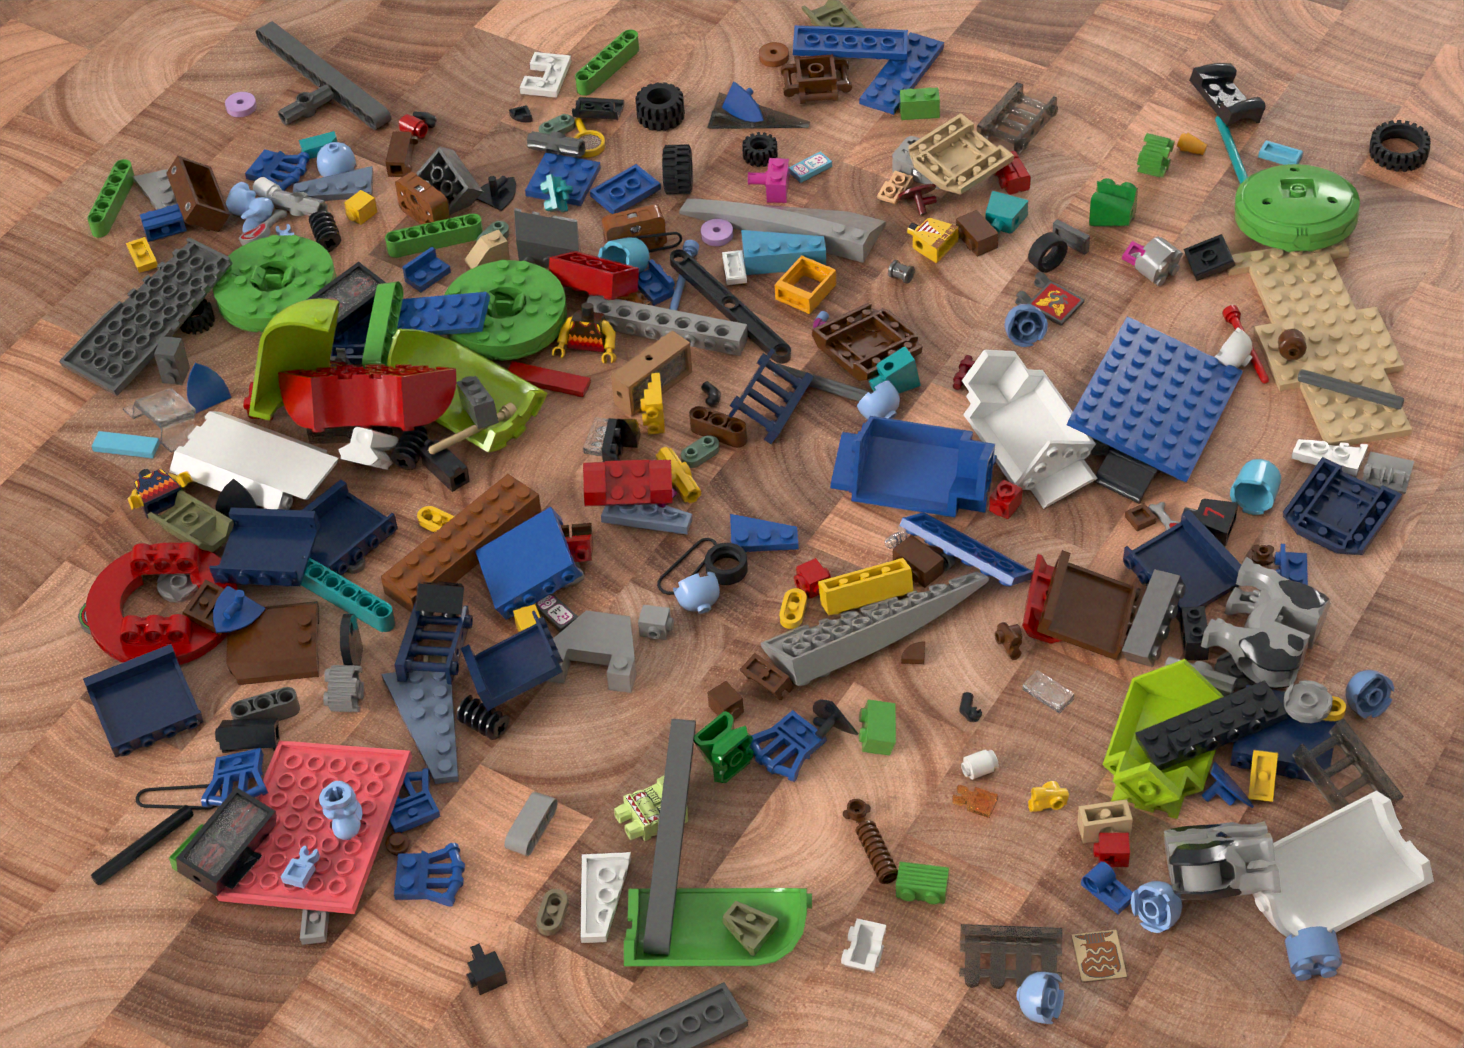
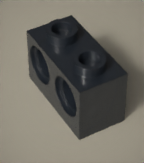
(1192, 627)

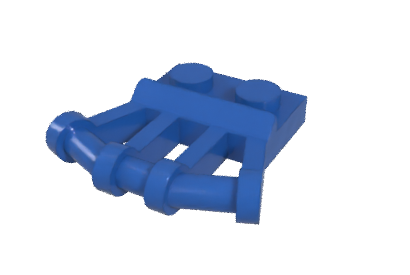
(270, 164)
(793, 732)
(235, 768)
(416, 808)
(413, 873)

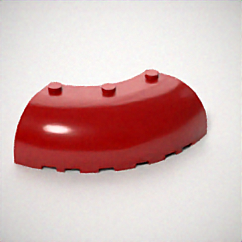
(367, 396)

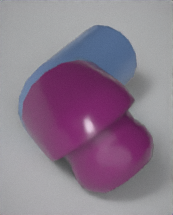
(820, 319)

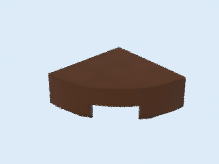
(914, 654)

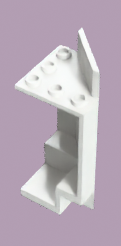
(1028, 425)

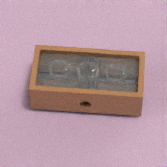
(667, 356)

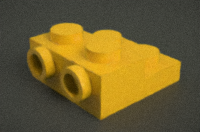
(653, 405)

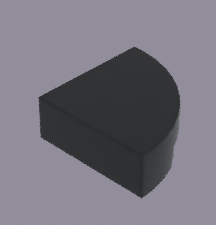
(521, 114)

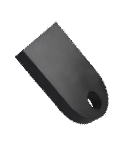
(350, 640)

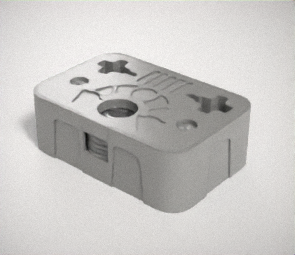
(902, 162)

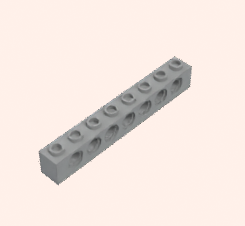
(657, 322)

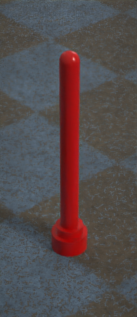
(1232, 315)

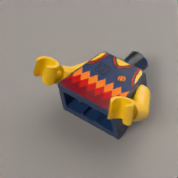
(157, 490)

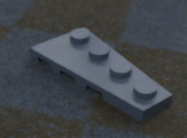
(338, 186)
(648, 517)

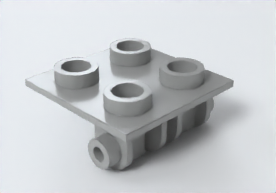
(1388, 471)

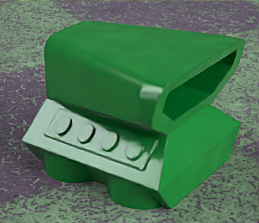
(1113, 204)
(725, 747)

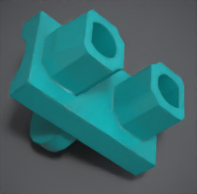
(558, 193)

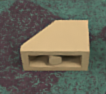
(488, 249)

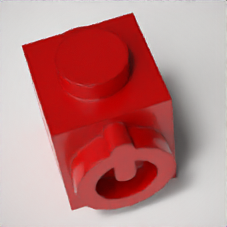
(1005, 499)
(808, 576)

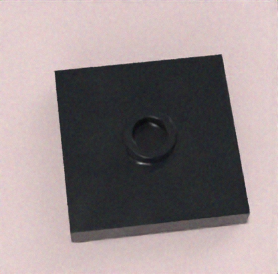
(1209, 257)

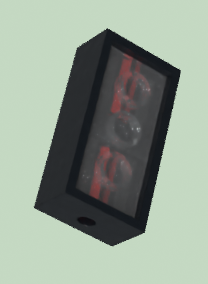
(356, 295)
(226, 841)

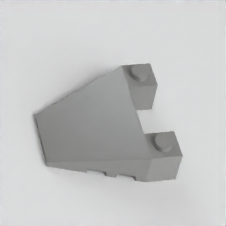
(603, 641)

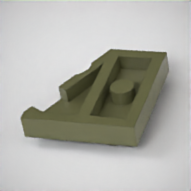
(749, 926)

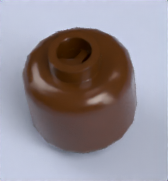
(1291, 342)

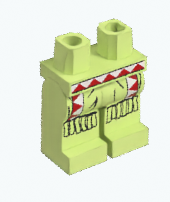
(643, 811)

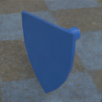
(741, 104)
(205, 388)
(234, 611)
(1224, 787)

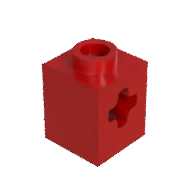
(1113, 849)

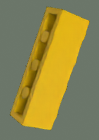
(865, 586)

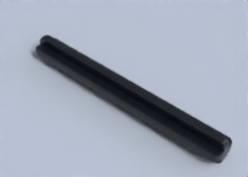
(142, 845)

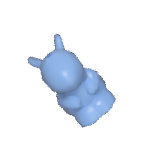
(243, 203)
(342, 808)

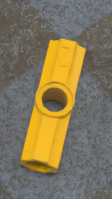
(681, 475)

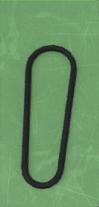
(661, 234)
(679, 560)
(173, 788)

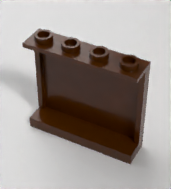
(1088, 608)

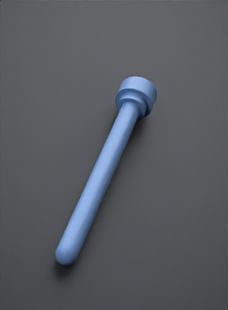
(692, 249)

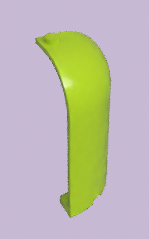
(292, 340)
(430, 349)

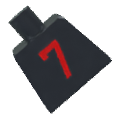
(1217, 517)

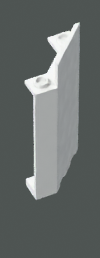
(258, 458)

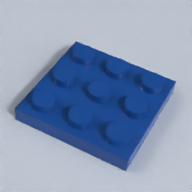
(576, 172)

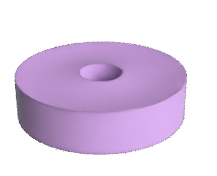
(240, 104)
(716, 232)

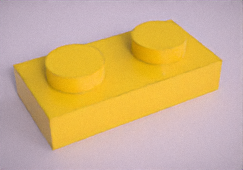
(142, 254)
(1263, 775)

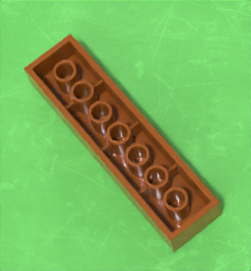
(452, 548)

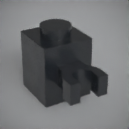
(485, 971)

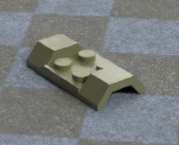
(832, 15)
(195, 522)

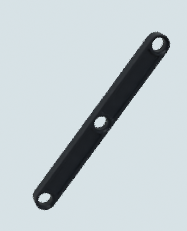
(719, 296)

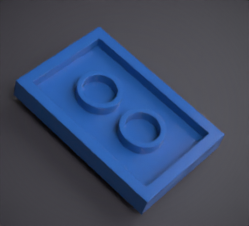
(625, 189)

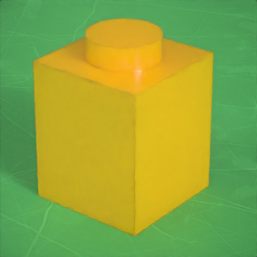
(360, 207)
(524, 617)

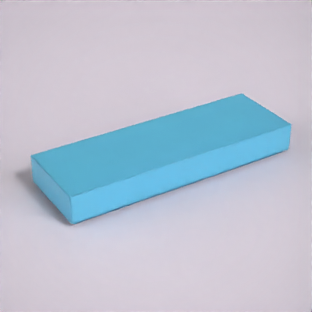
(125, 444)

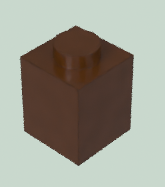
(727, 699)

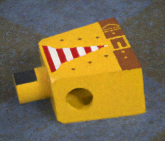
(933, 238)

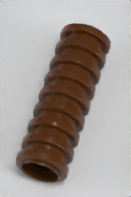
(877, 852)

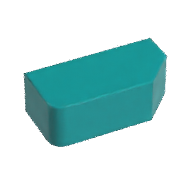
(313, 144)

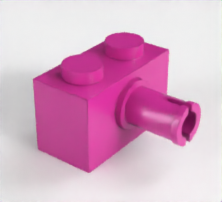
(774, 179)

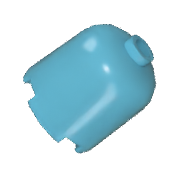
(626, 251)
(1256, 486)

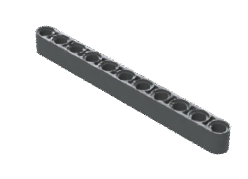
(322, 74)
(669, 837)

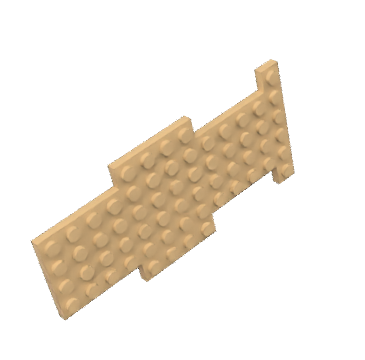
(1343, 343)

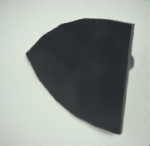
(498, 192)
(234, 496)
(828, 717)

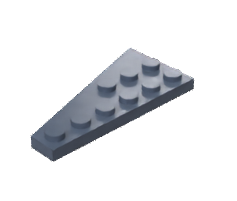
(429, 716)

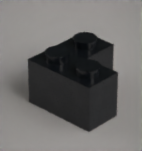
(439, 598)

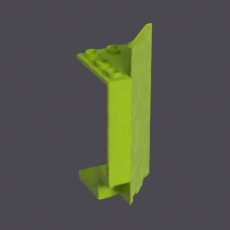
(1149, 701)

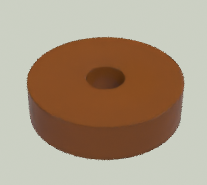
(774, 54)

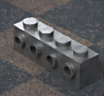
(1154, 618)

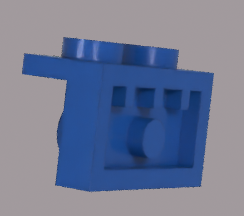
(425, 270)
(655, 284)
(1292, 565)

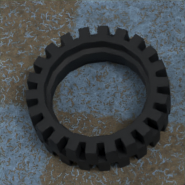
(1399, 160)

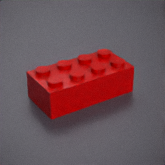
(594, 274)

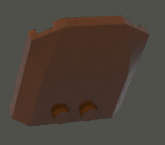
(864, 339)
(276, 645)

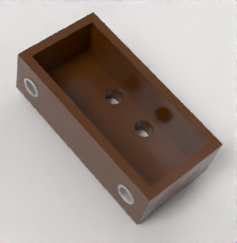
(198, 194)

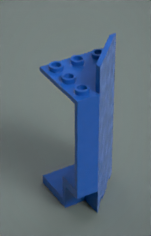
(914, 467)

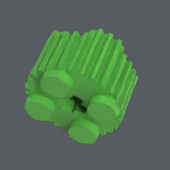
(1154, 155)

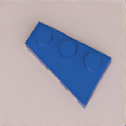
(762, 535)

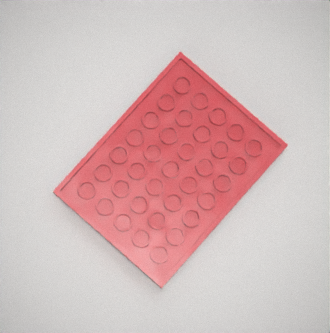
(294, 786)

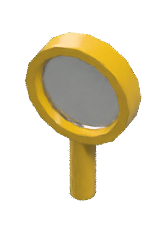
(594, 140)

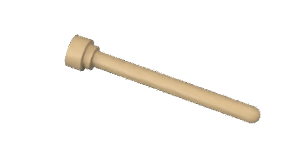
(504, 414)

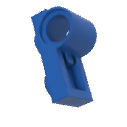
(1103, 884)

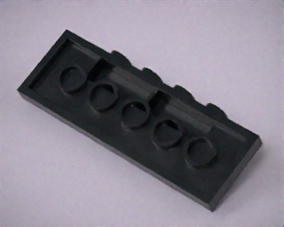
(1211, 725)

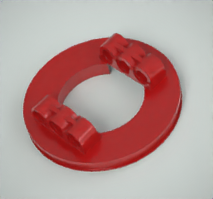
(137, 636)

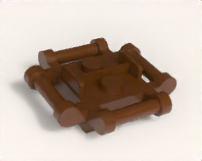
(816, 77)

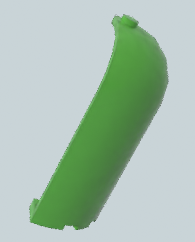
(699, 930)

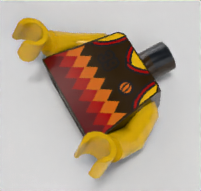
(587, 332)

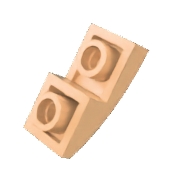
(897, 184)

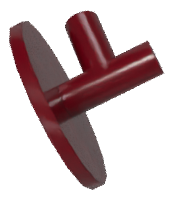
(917, 193)

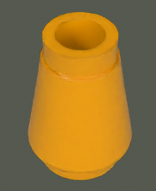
(1191, 144)

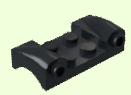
(1217, 88)

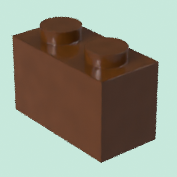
(977, 233)
(924, 562)

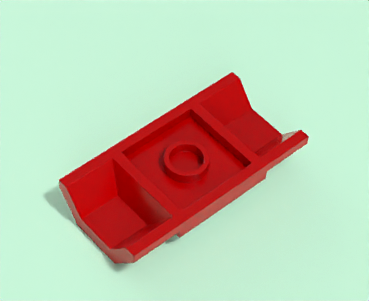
(627, 482)
(1036, 598)

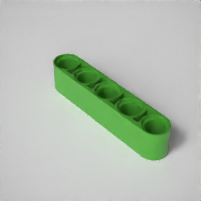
(607, 62)
(111, 198)
(433, 234)
(383, 323)

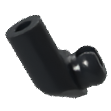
(428, 118)
(714, 394)
(967, 710)

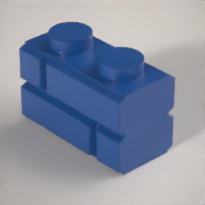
(163, 222)

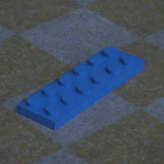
(850, 42)
(901, 74)
(445, 313)
(966, 548)

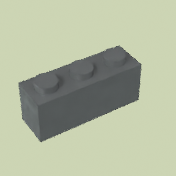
(477, 402)

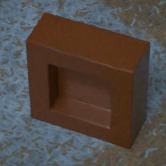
(1140, 517)

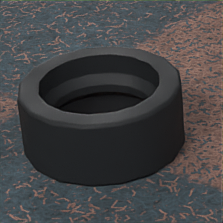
(1041, 247)
(727, 550)

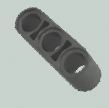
(274, 704)

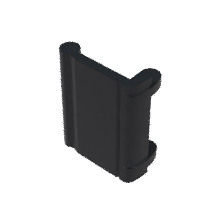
(598, 108)
(1125, 475)

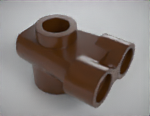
(1010, 638)

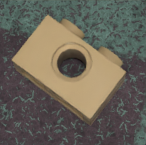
(1104, 818)

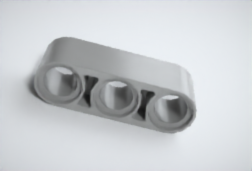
(531, 823)

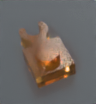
(977, 802)

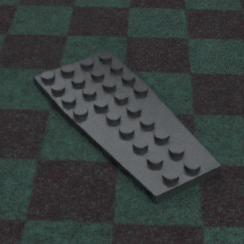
(131, 330)

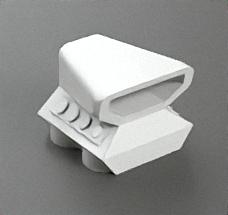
(368, 448)

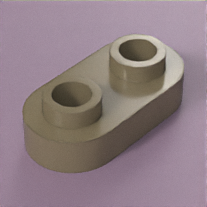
(552, 914)

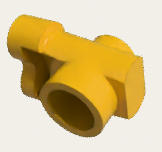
(1048, 796)

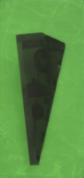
(772, 119)

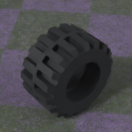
(660, 106)
(677, 169)

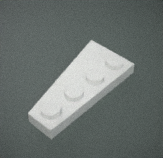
(600, 892)

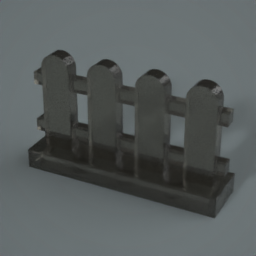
(999, 938)

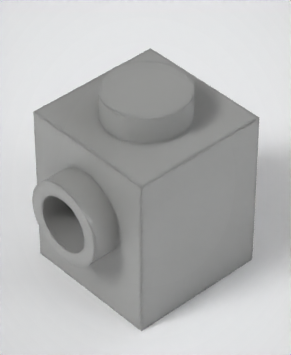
(655, 622)

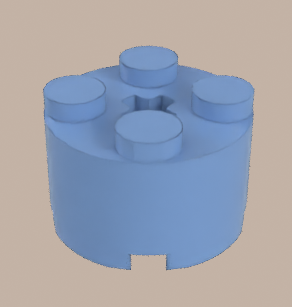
(1313, 953)

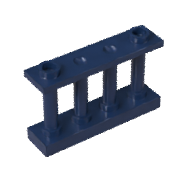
(790, 398)
(415, 634)

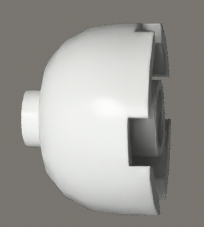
(1236, 350)

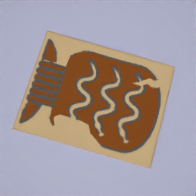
(1099, 955)

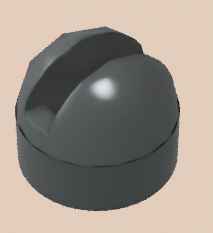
(949, 561)

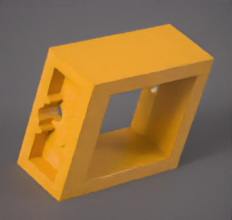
(798, 298)

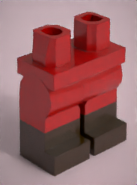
(581, 541)

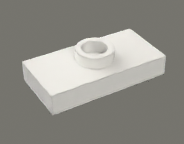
(734, 267)

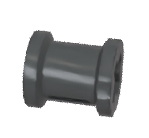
(894, 271)

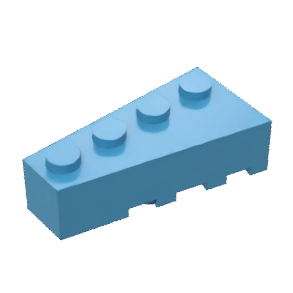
(779, 251)

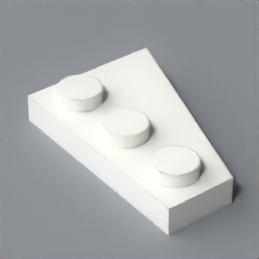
(1348, 457)

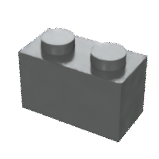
(172, 360)

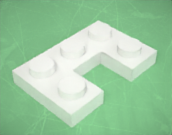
(555, 72)

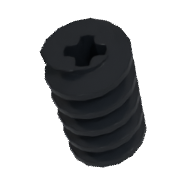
(325, 230)
(407, 449)
(475, 715)

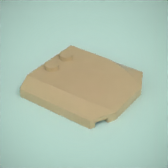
(957, 156)

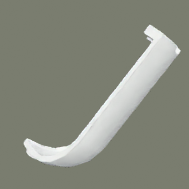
(1342, 868)

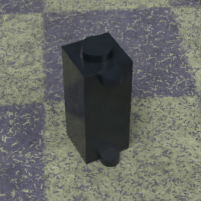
(445, 466)
(248, 734)

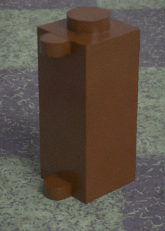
(400, 153)

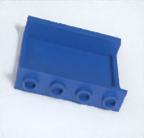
(527, 563)

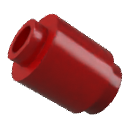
(412, 124)

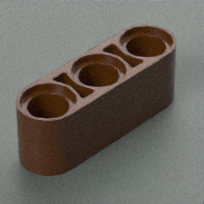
(717, 424)

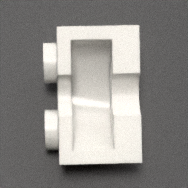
(865, 946)

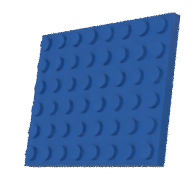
(1155, 399)

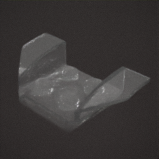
(169, 413)

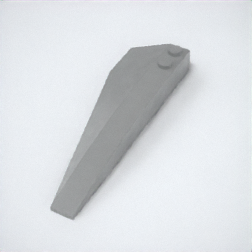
(844, 232)
(818, 650)

